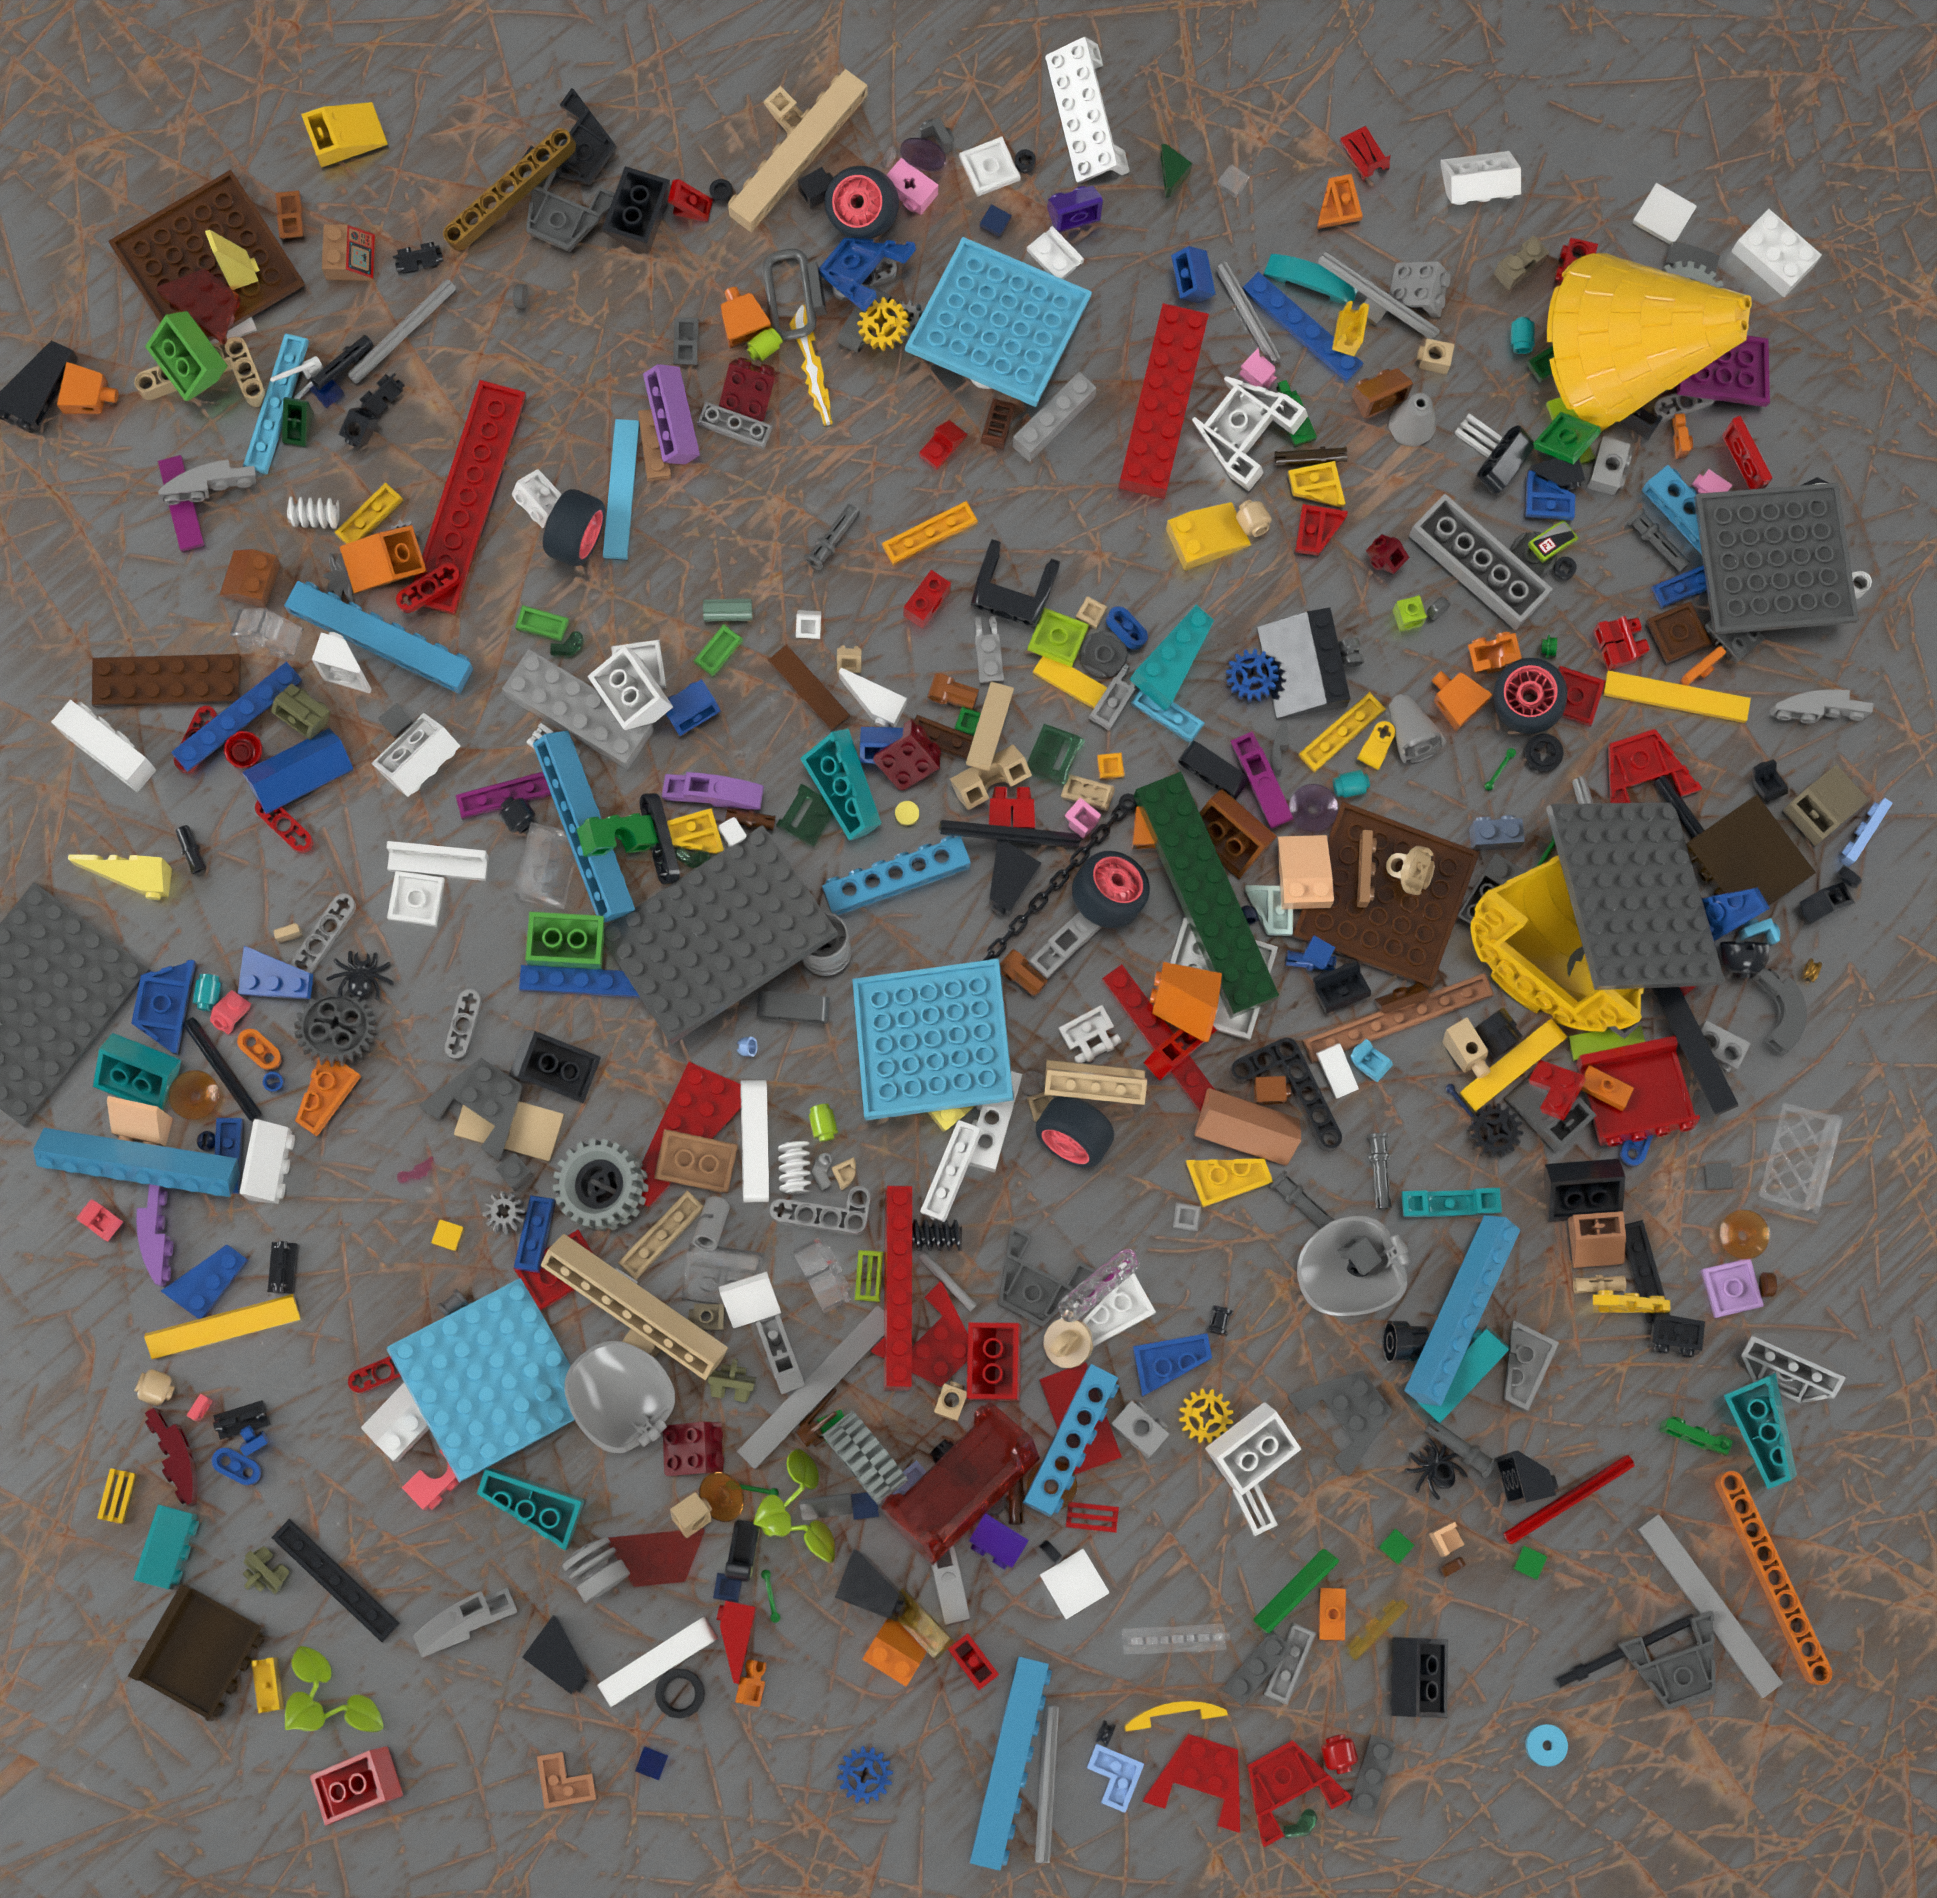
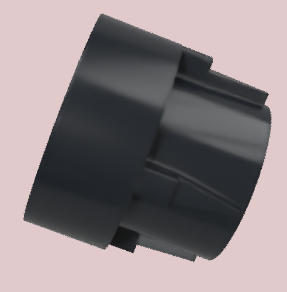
(1498, 1032)
(1403, 1342)

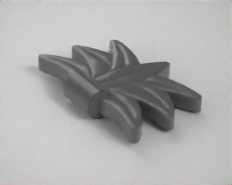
(339, 578)

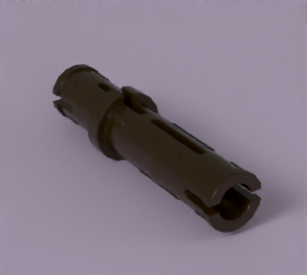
(1310, 456)

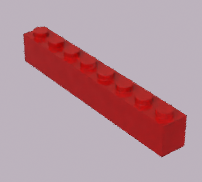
(898, 1289)

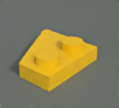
(1317, 484)
(696, 832)

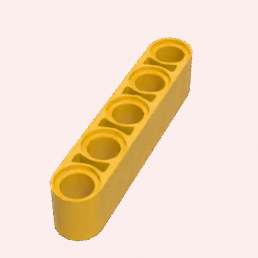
(1513, 1064)

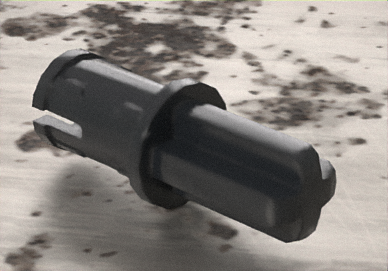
(190, 849)

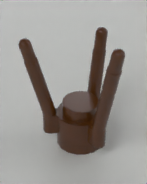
(810, 1432)

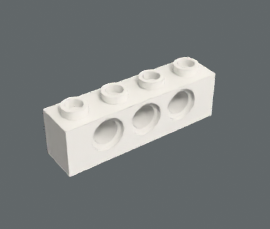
(988, 1157)

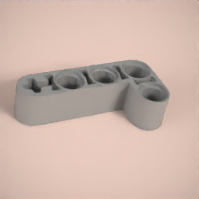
(820, 1211)

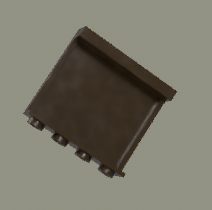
(1749, 852)
(198, 1652)

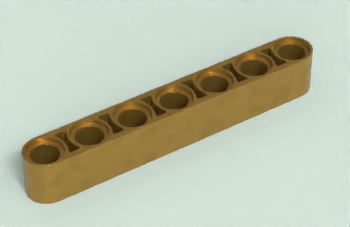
(506, 201)

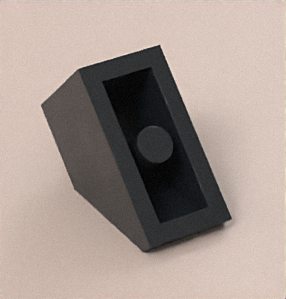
(1560, 472)
(1826, 902)

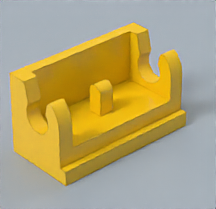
(1350, 329)
(267, 1685)

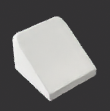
(808, 624)
(731, 832)

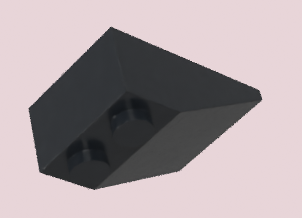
(554, 1066)

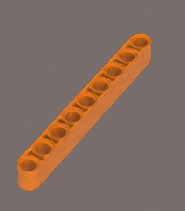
(1783, 1586)

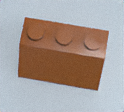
(1235, 833)

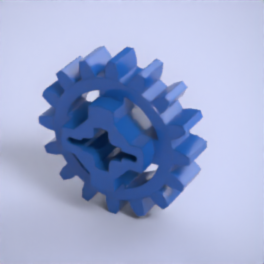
(1245, 669)
(861, 1786)

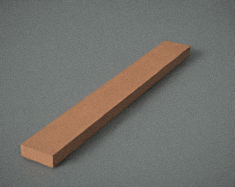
(1382, 1025)

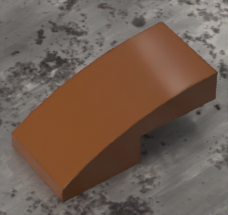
(289, 214)

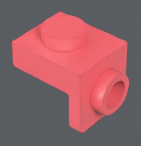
(229, 1011)
(99, 1220)

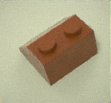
(1381, 392)
(250, 577)

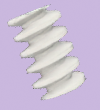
(313, 513)
(793, 1168)

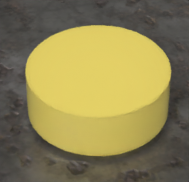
(907, 813)

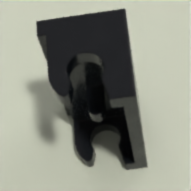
(1642, 422)

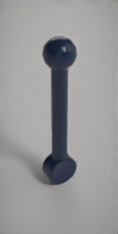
(1450, 1088)

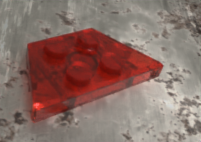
(205, 299)
(657, 1556)

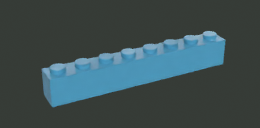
(379, 637)
(575, 805)
(136, 1162)
(1462, 1310)
(1009, 1763)

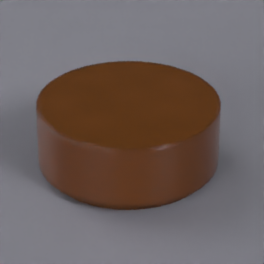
(1768, 1284)
(1452, 1566)

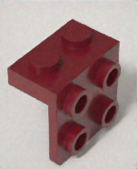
(748, 388)
(909, 757)
(693, 1448)

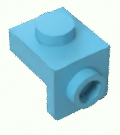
(1755, 928)
(1370, 1060)

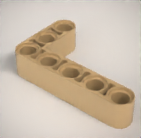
(237, 362)

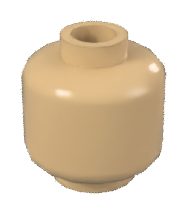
(1253, 518)
(154, 1387)

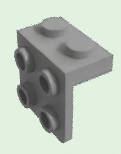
(1421, 285)

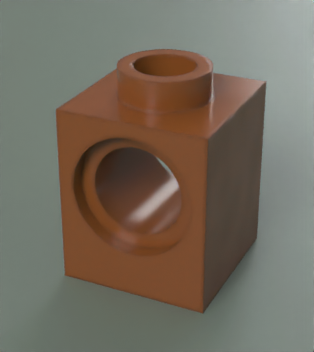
(1271, 1090)

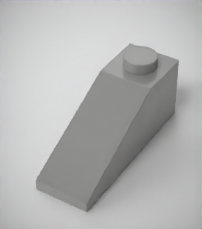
(780, 1353)

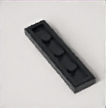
(1642, 1264)

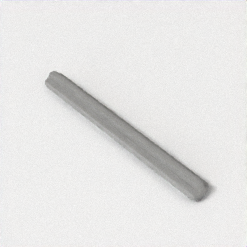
(1378, 295)
(401, 331)
(1047, 1784)

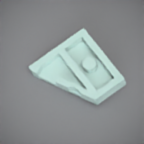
(1268, 907)

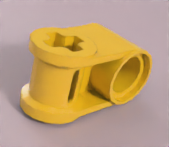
(1376, 748)

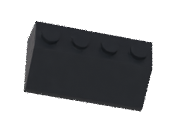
(1524, 1479)

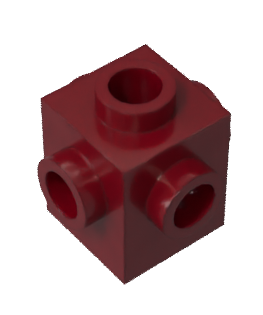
(1387, 554)

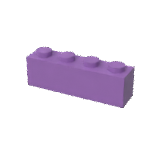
(671, 414)

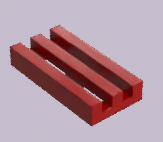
(1114, 1519)

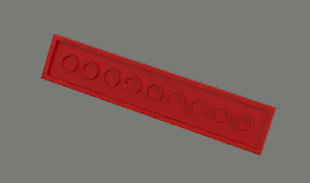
(470, 488)

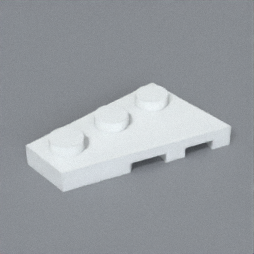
(1119, 1311)

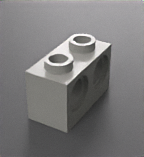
(1724, 1040)

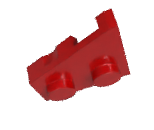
(1317, 528)

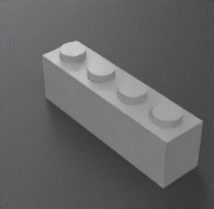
(1054, 417)

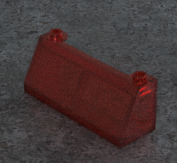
(962, 1483)

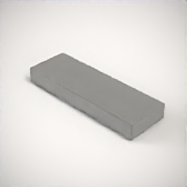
(1287, 1672)

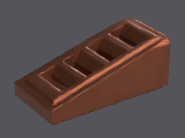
(995, 440)

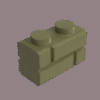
(301, 711)

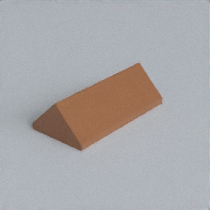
(1248, 1127)

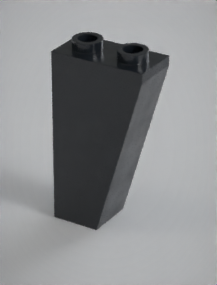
(35, 387)

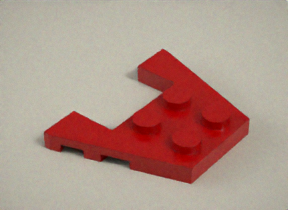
(1643, 760)
(942, 1347)
(1205, 1768)
(1281, 1778)

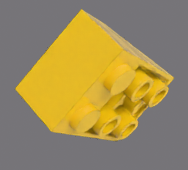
(343, 131)

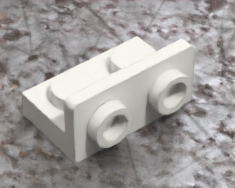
(536, 496)

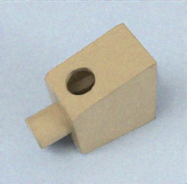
(1461, 1041)

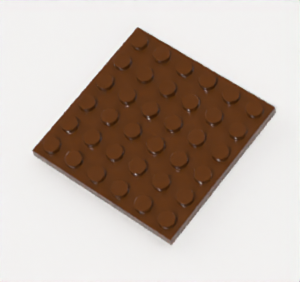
(176, 245)
(1397, 929)

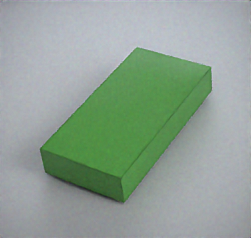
(542, 624)
(718, 650)

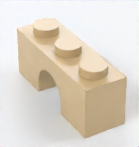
(973, 783)

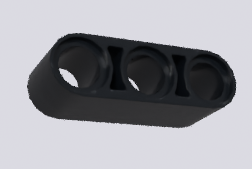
(1506, 459)
(1213, 769)

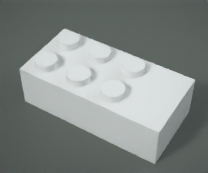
(104, 744)

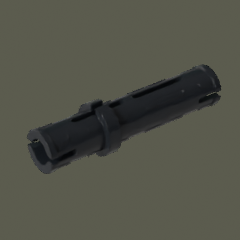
(340, 363)

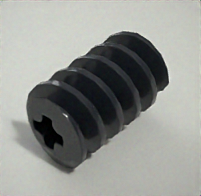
(936, 1235)

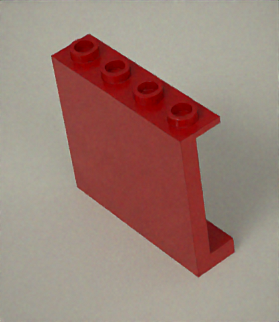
(1659, 1093)

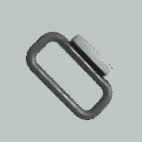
(812, 291)

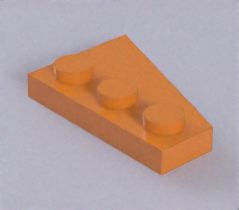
(325, 1094)

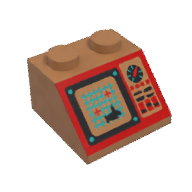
(348, 253)

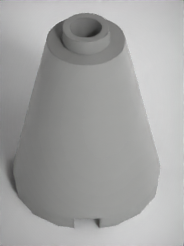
(1413, 421)
(1414, 730)

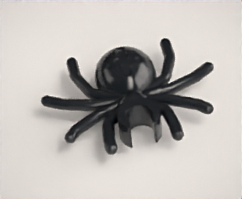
(360, 975)
(1435, 1467)

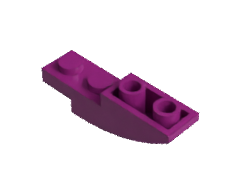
(1262, 779)

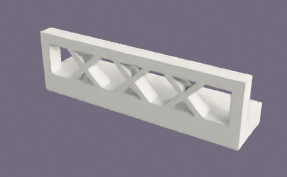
(438, 860)
(951, 1171)

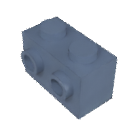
(1496, 834)

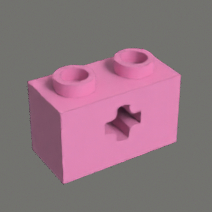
(924, 189)

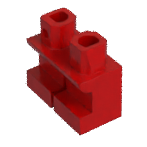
(1618, 642)
(1022, 807)

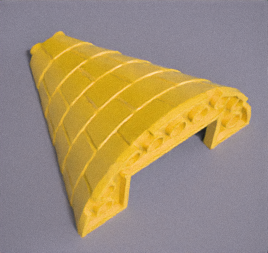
(1633, 333)
(1527, 939)

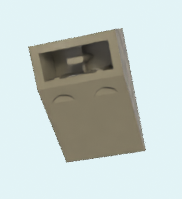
(1825, 805)

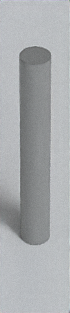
(952, 1286)

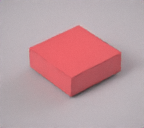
(199, 1407)

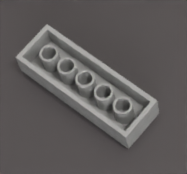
(1480, 562)
(573, 708)

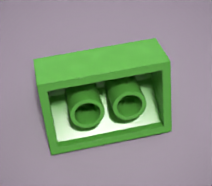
(185, 355)
(565, 940)

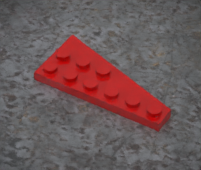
(698, 1108)

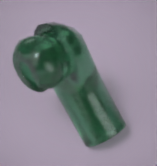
(569, 647)

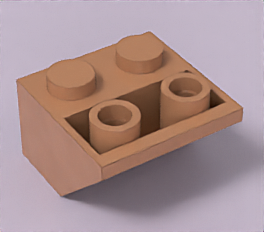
(1597, 1239)

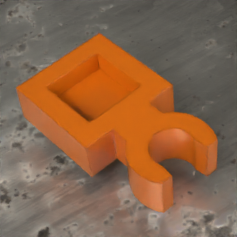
(1682, 440)
(751, 1687)

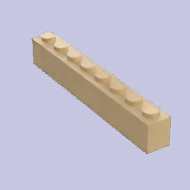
(797, 150)
(634, 1306)

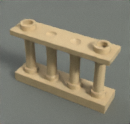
(1095, 1082)

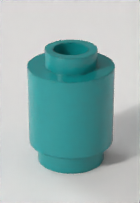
(1522, 335)
(1351, 784)
(206, 992)

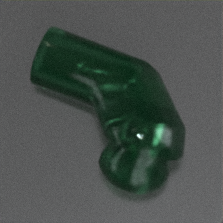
(692, 859)
(1303, 1827)

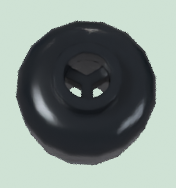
(517, 814)

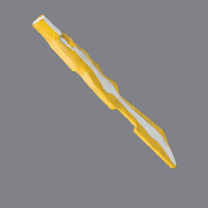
(813, 368)

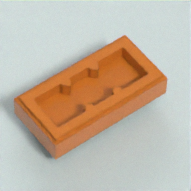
(1704, 667)
(1606, 1088)
(1332, 1614)

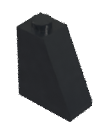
(1011, 877)
(869, 1588)
(558, 1657)

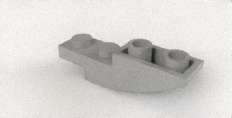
(194, 483)
(1813, 705)
(1063, 944)
(950, 1589)
(459, 1619)

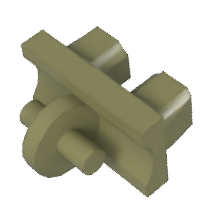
(734, 1379)
(256, 1563)

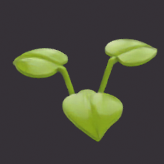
(776, 1521)
(308, 1715)

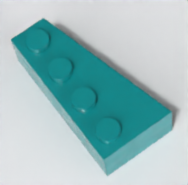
(1169, 663)
(842, 783)
(1480, 1357)
(1764, 1428)
(540, 1507)

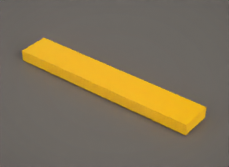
(1676, 696)
(222, 1326)

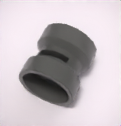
(1350, 653)

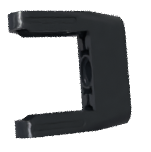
(1007, 602)

